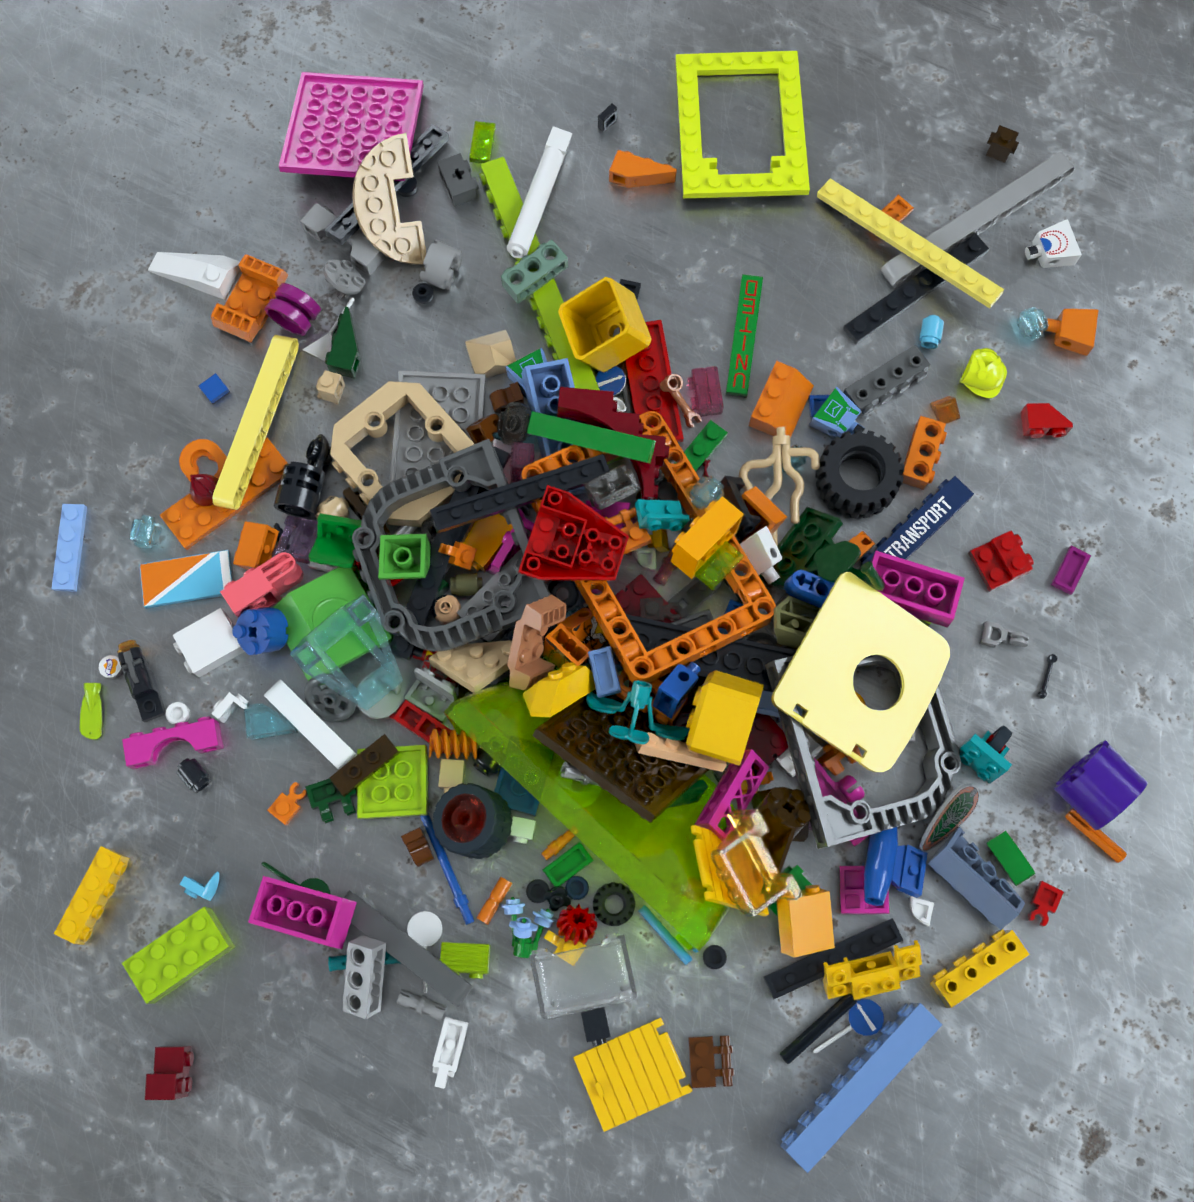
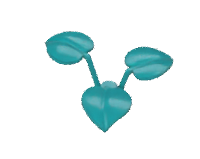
(639, 697)

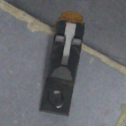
(140, 681)

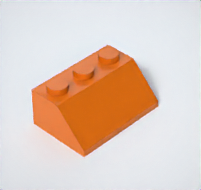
(781, 400)

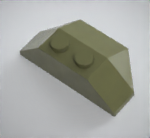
(793, 621)

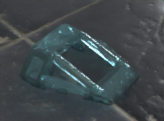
(318, 641)

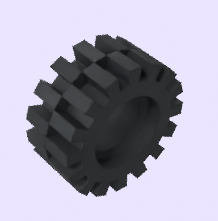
(599, 904)

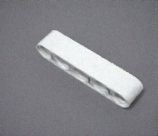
(310, 724)

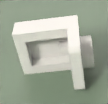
(226, 706)

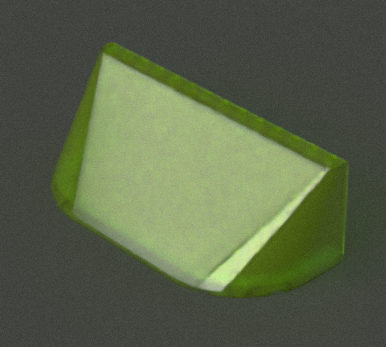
(649, 857)

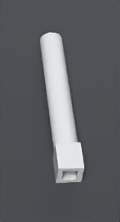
(539, 192)

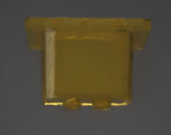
(748, 867)

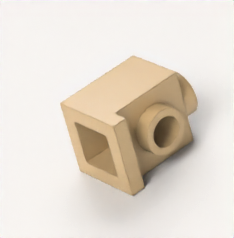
(330, 387)

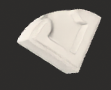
(646, 558)
(921, 910)

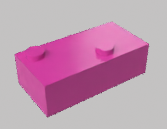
(919, 588)
(302, 912)

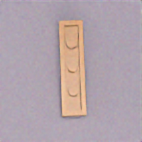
(678, 752)

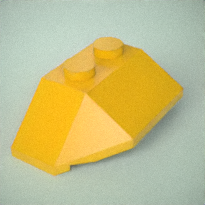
(559, 690)

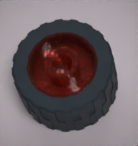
(472, 821)

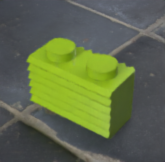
(466, 958)

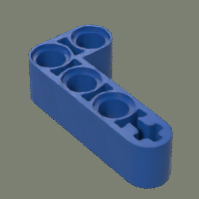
(804, 585)

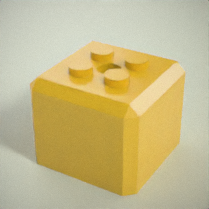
(594, 316)
(723, 716)

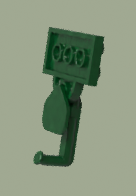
(811, 549)

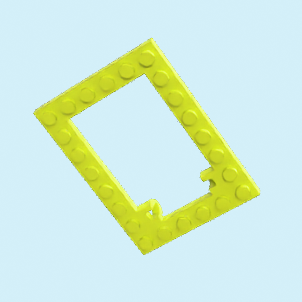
(700, 175)

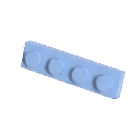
(69, 547)

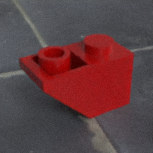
(1043, 420)

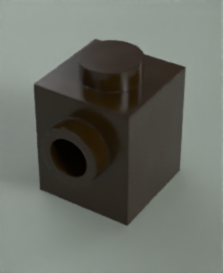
(1002, 143)

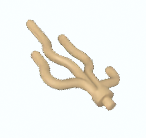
(781, 456)

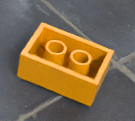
(706, 536)

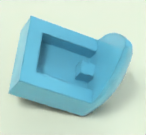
(196, 889)

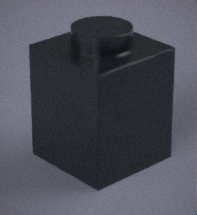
(596, 1026)

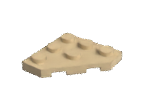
(474, 663)

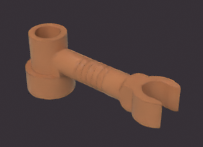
(673, 384)

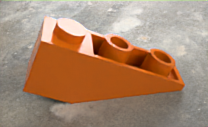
(636, 171)

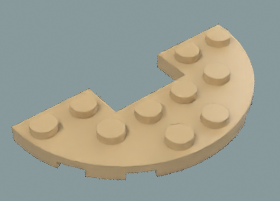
(377, 203)

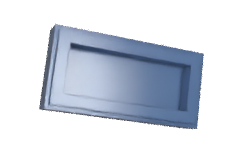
(604, 672)

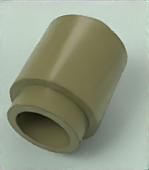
(465, 584)

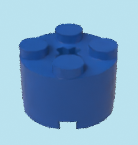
(261, 630)

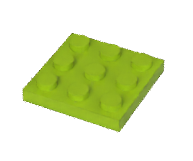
(397, 787)

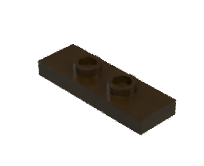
(364, 765)

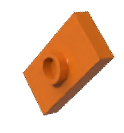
(898, 208)

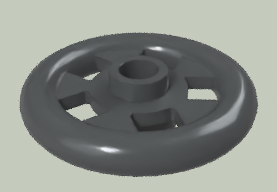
(324, 696)

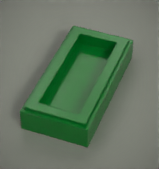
(568, 865)

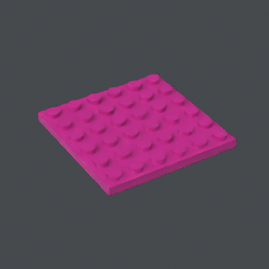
(345, 117)

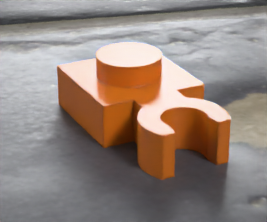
(286, 806)

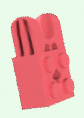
(263, 585)

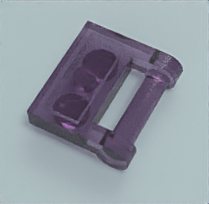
(303, 539)

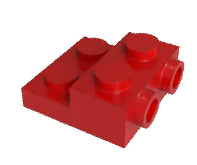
(1001, 560)

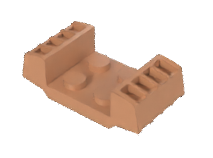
(527, 642)

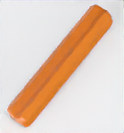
(1096, 836)

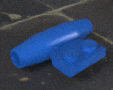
(893, 864)

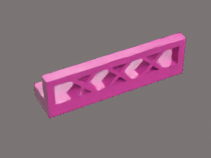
(727, 788)

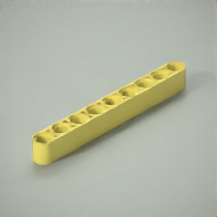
(255, 422)

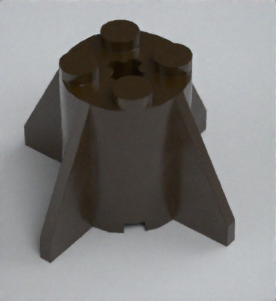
(786, 818)

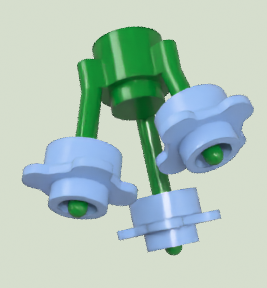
(523, 927)

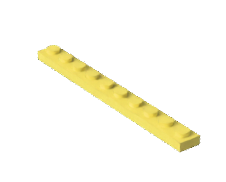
(910, 243)

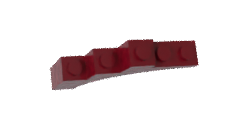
(600, 410)

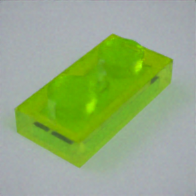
(482, 142)
(719, 565)

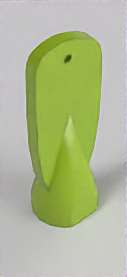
(91, 711)

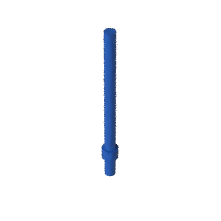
(460, 901)

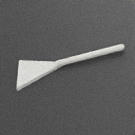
(323, 345)

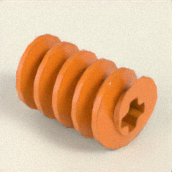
(451, 743)

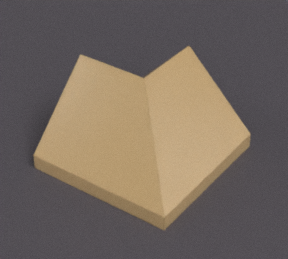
(491, 353)

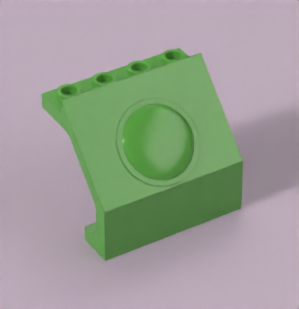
(318, 600)

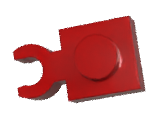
(1047, 900)

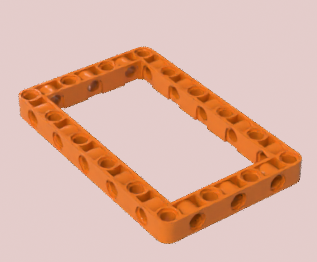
(606, 607)

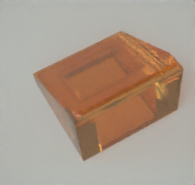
(945, 409)

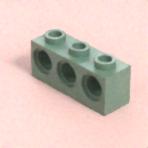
(534, 280)

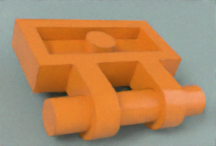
(637, 536)

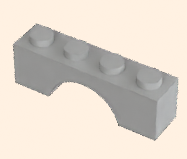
(363, 253)

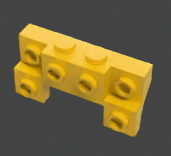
(872, 973)

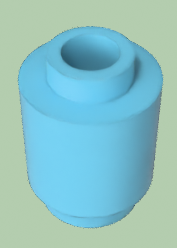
(931, 332)

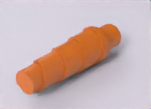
(557, 845)

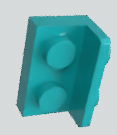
(660, 515)

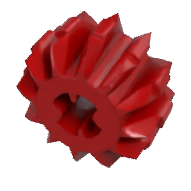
(576, 924)

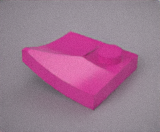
(506, 552)
(853, 893)

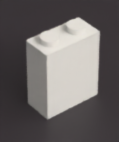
(207, 643)

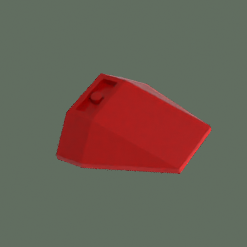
(572, 542)

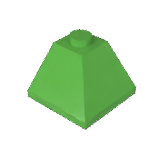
(404, 556)

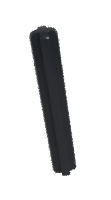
(817, 1028)

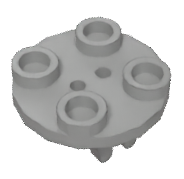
(343, 277)

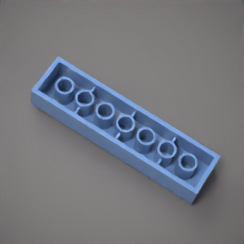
(860, 1085)

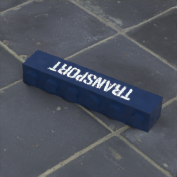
(924, 522)

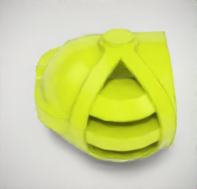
(984, 373)

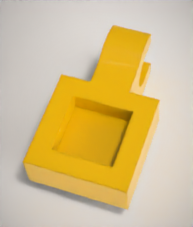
(560, 943)

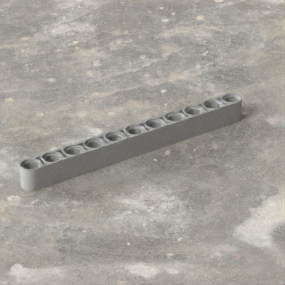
(984, 214)

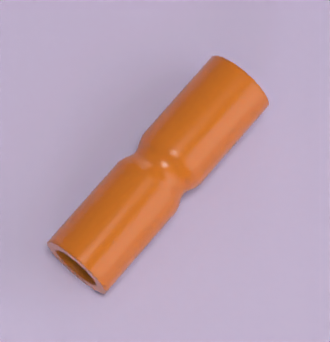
(496, 897)

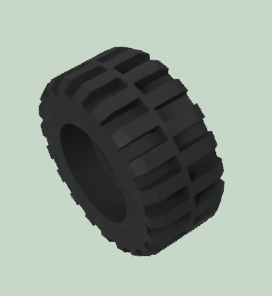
(867, 448)

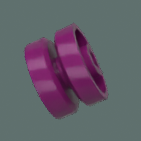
(292, 309)

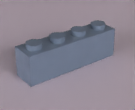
(976, 880)

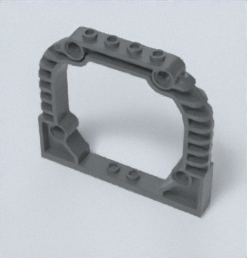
(481, 469)
(834, 820)

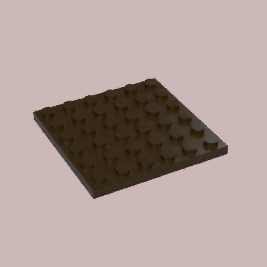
(635, 779)

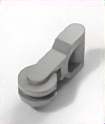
(1018, 638)

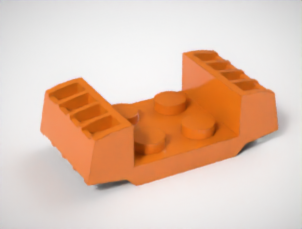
(244, 309)

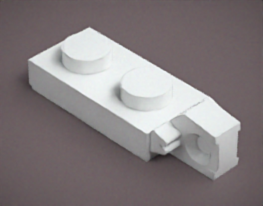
(449, 1050)

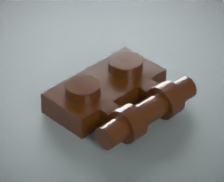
(703, 1065)

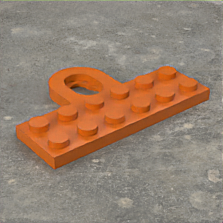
(194, 522)

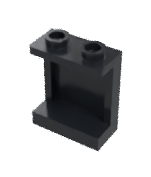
(731, 490)

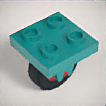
(987, 754)

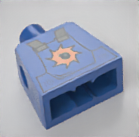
(676, 689)

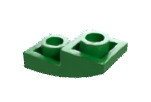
(1010, 858)

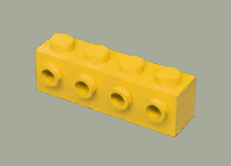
(92, 896)
(979, 968)

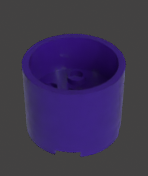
(1100, 785)

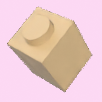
(451, 773)

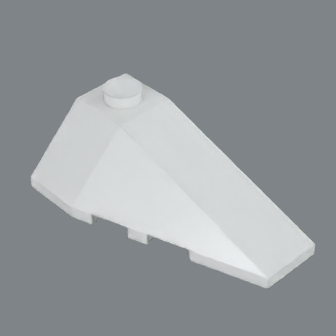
(199, 271)

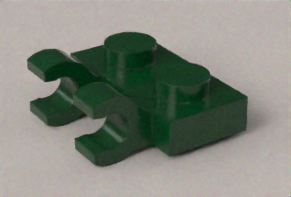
(326, 793)

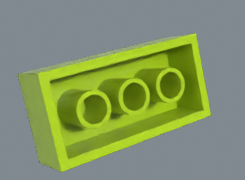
(178, 955)

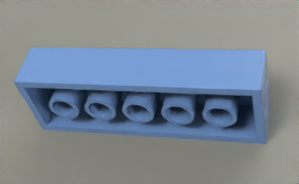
(542, 392)

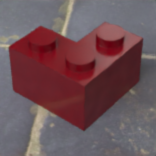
(170, 1073)

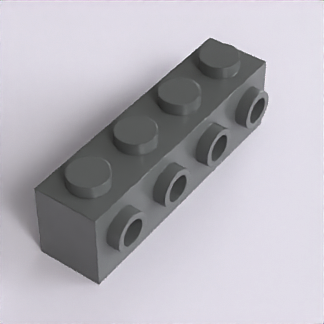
(888, 379)

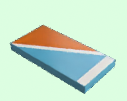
(185, 578)

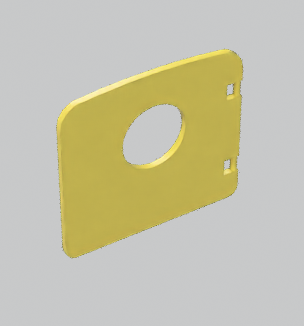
(820, 676)

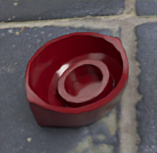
(202, 488)

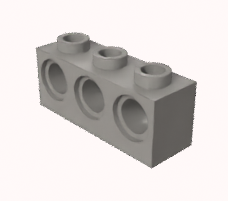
(364, 977)

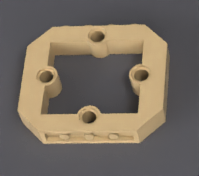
(380, 407)

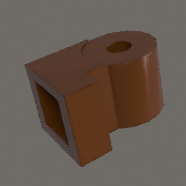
(502, 397)
(483, 428)
(418, 846)

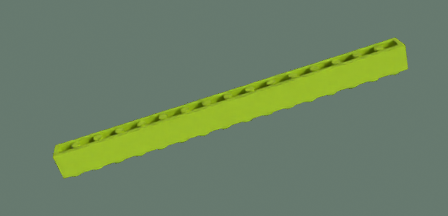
(547, 299)

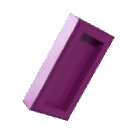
(1071, 570)

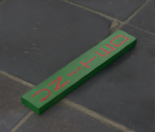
(744, 336)

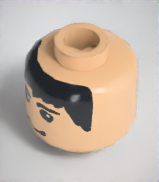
(448, 603)

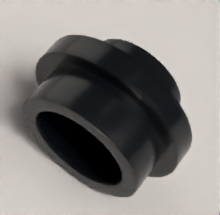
(425, 298)

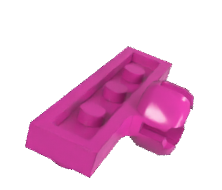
(838, 790)

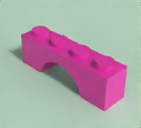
(144, 749)

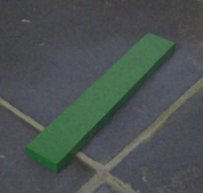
(591, 437)

